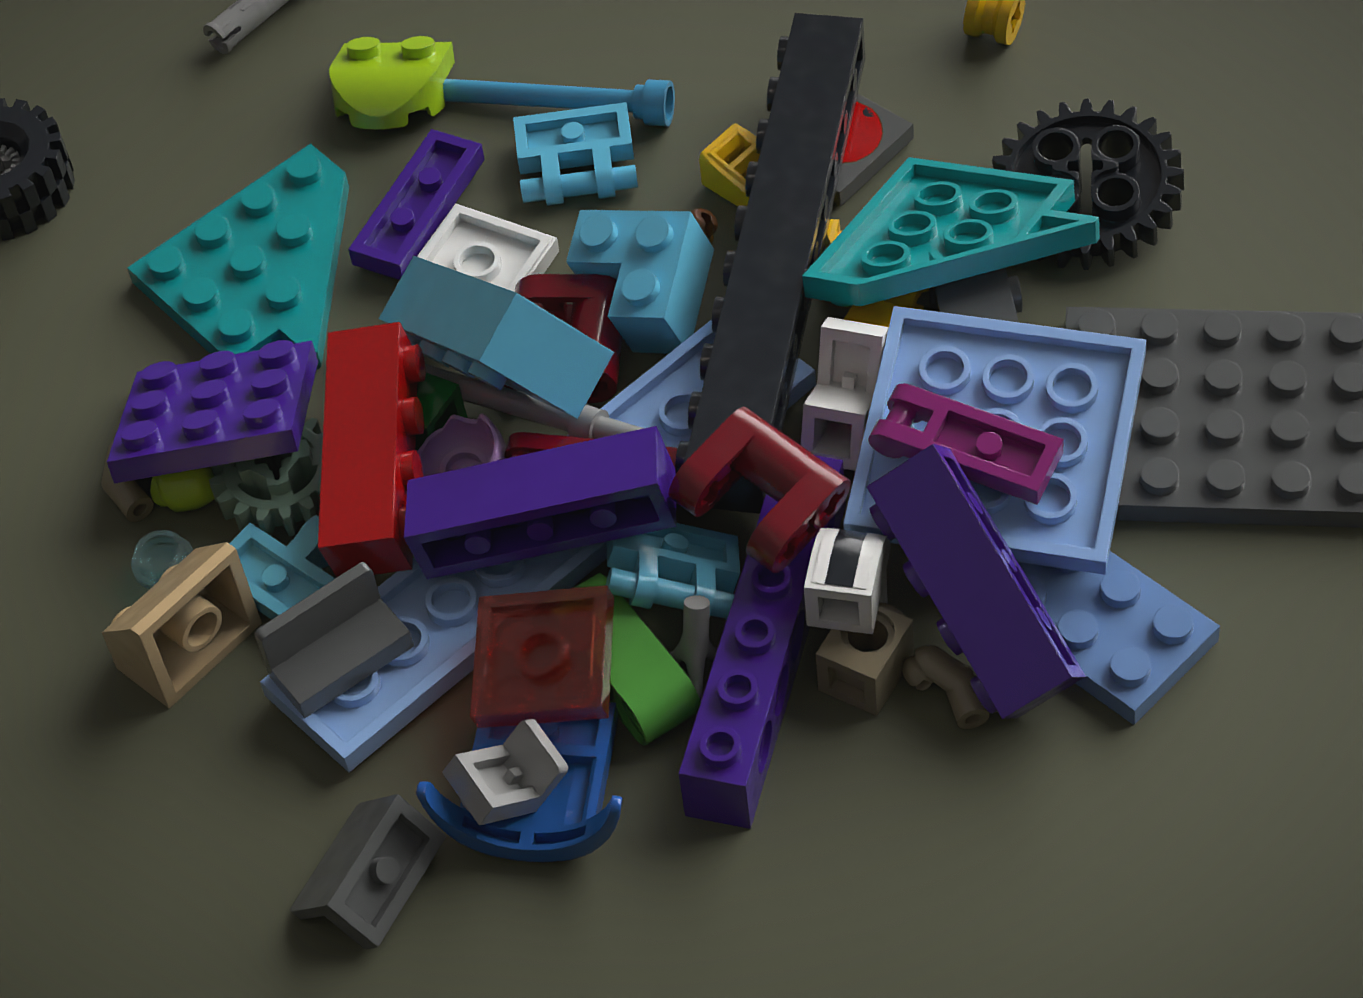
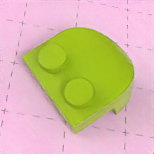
(389, 80)

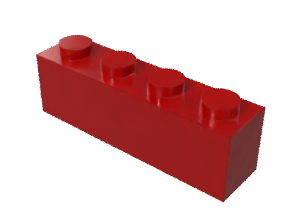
(369, 447)

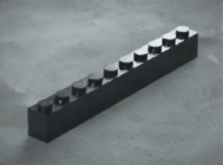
(779, 235)

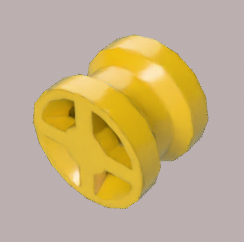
(994, 18)

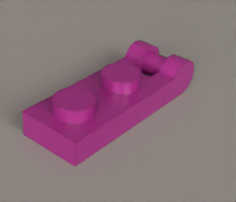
(985, 445)

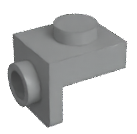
(507, 777)

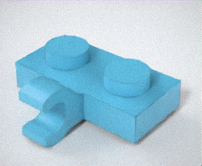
(281, 573)

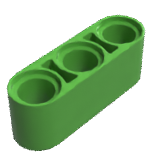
(645, 679)

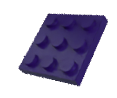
(214, 411)

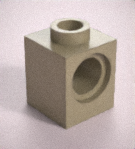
(866, 677)

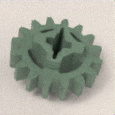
(256, 495)

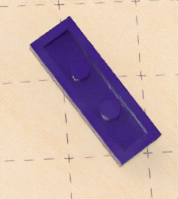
(416, 203)

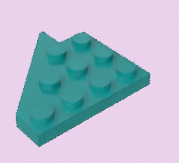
(943, 226)
(256, 262)

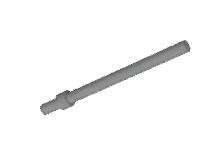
(591, 423)

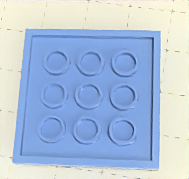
(1040, 377)

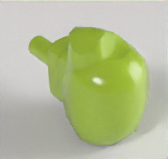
(183, 489)

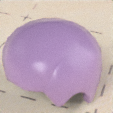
(461, 445)

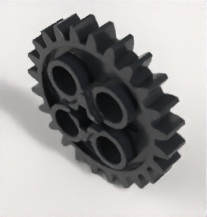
(1132, 177)

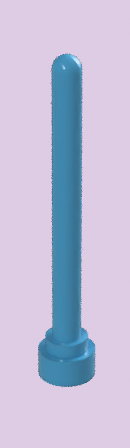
(649, 102)

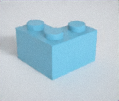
(658, 268)

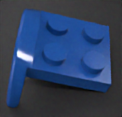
(568, 820)

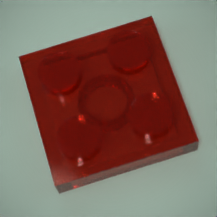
(543, 657)

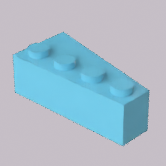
(496, 336)

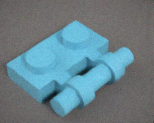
(575, 140)
(696, 557)

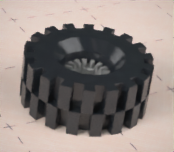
(33, 167)

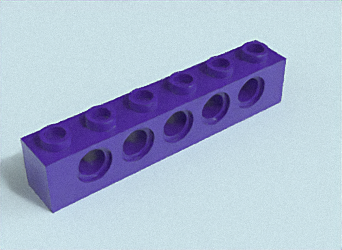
(748, 688)

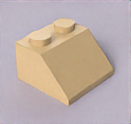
(184, 623)

